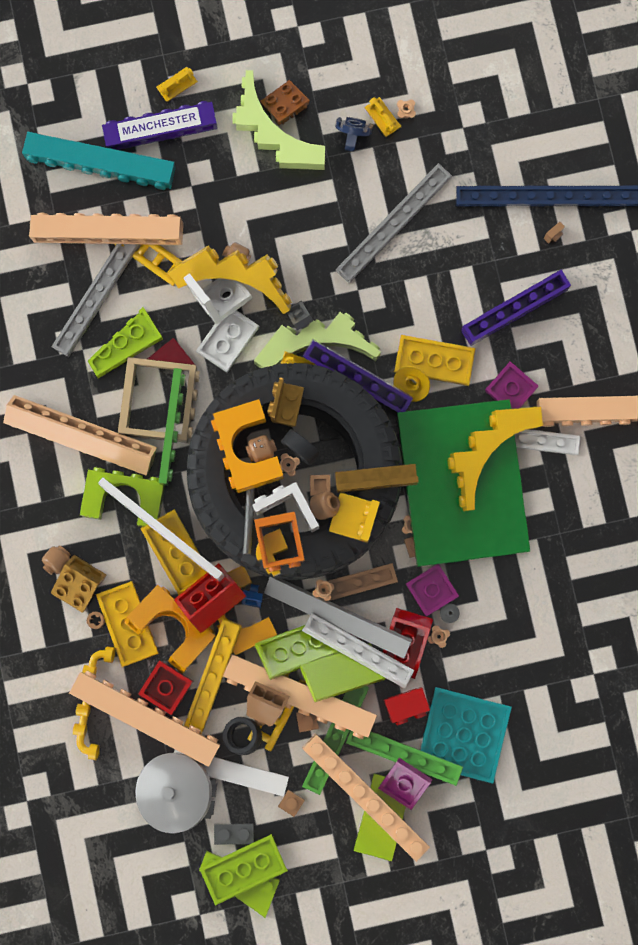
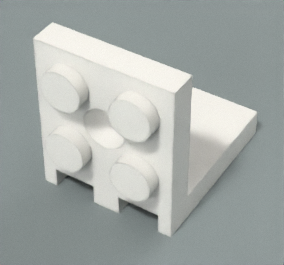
(212, 300)
(281, 495)

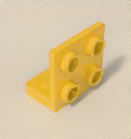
(354, 517)

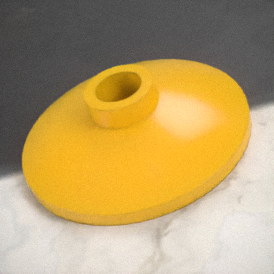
(403, 381)

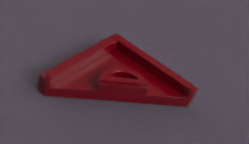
(172, 353)

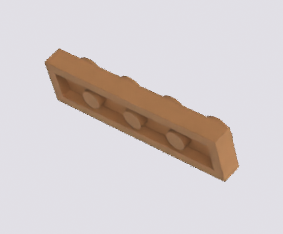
(363, 581)

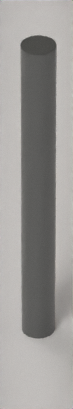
(248, 522)

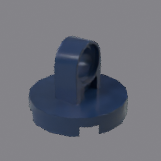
(353, 127)

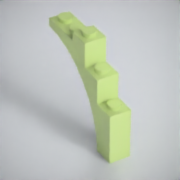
(293, 152)
(337, 334)

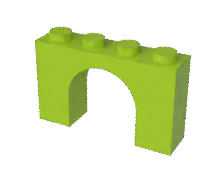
(94, 496)

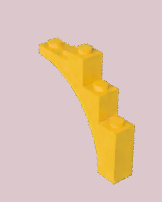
(233, 267)
(483, 443)

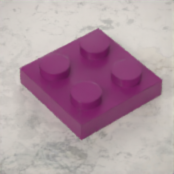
(512, 385)
(432, 590)
(405, 783)

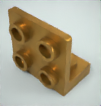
(286, 403)
(77, 583)

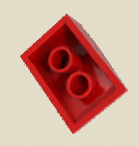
(415, 628)

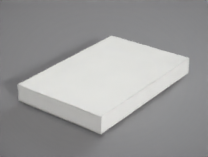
(227, 340)

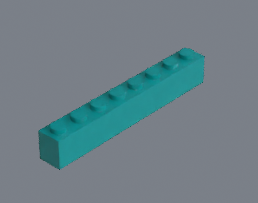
(98, 160)

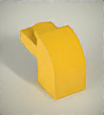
(274, 544)

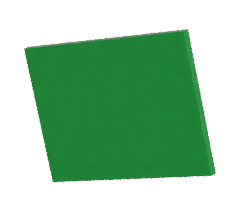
(438, 522)

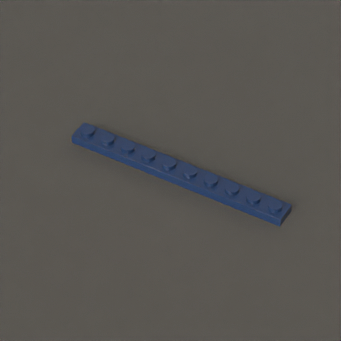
(547, 195)

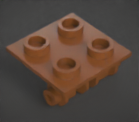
(285, 102)

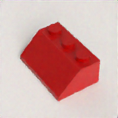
(209, 599)

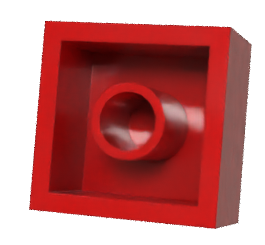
(166, 687)
(407, 705)

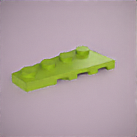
(133, 339)
(258, 897)

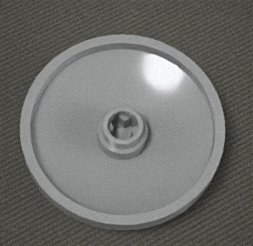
(173, 793)

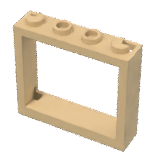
(189, 412)

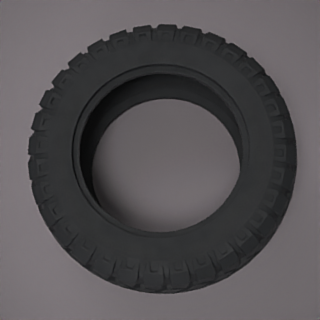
(325, 397)

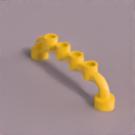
(83, 709)

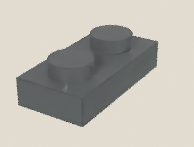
(299, 316)
(233, 833)

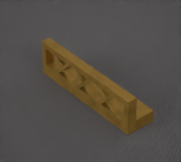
(376, 478)

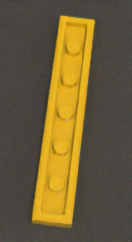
(213, 674)

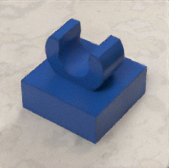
(252, 597)

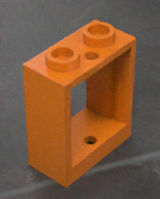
(277, 520)

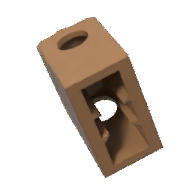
(265, 704)

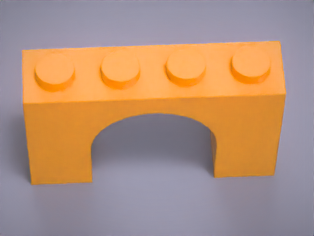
(229, 424)
(159, 604)
(255, 633)

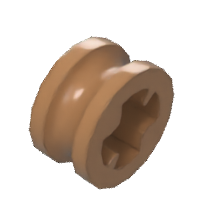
(92, 625)

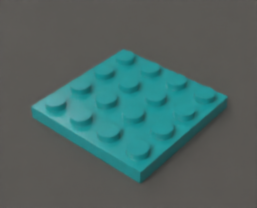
(466, 732)

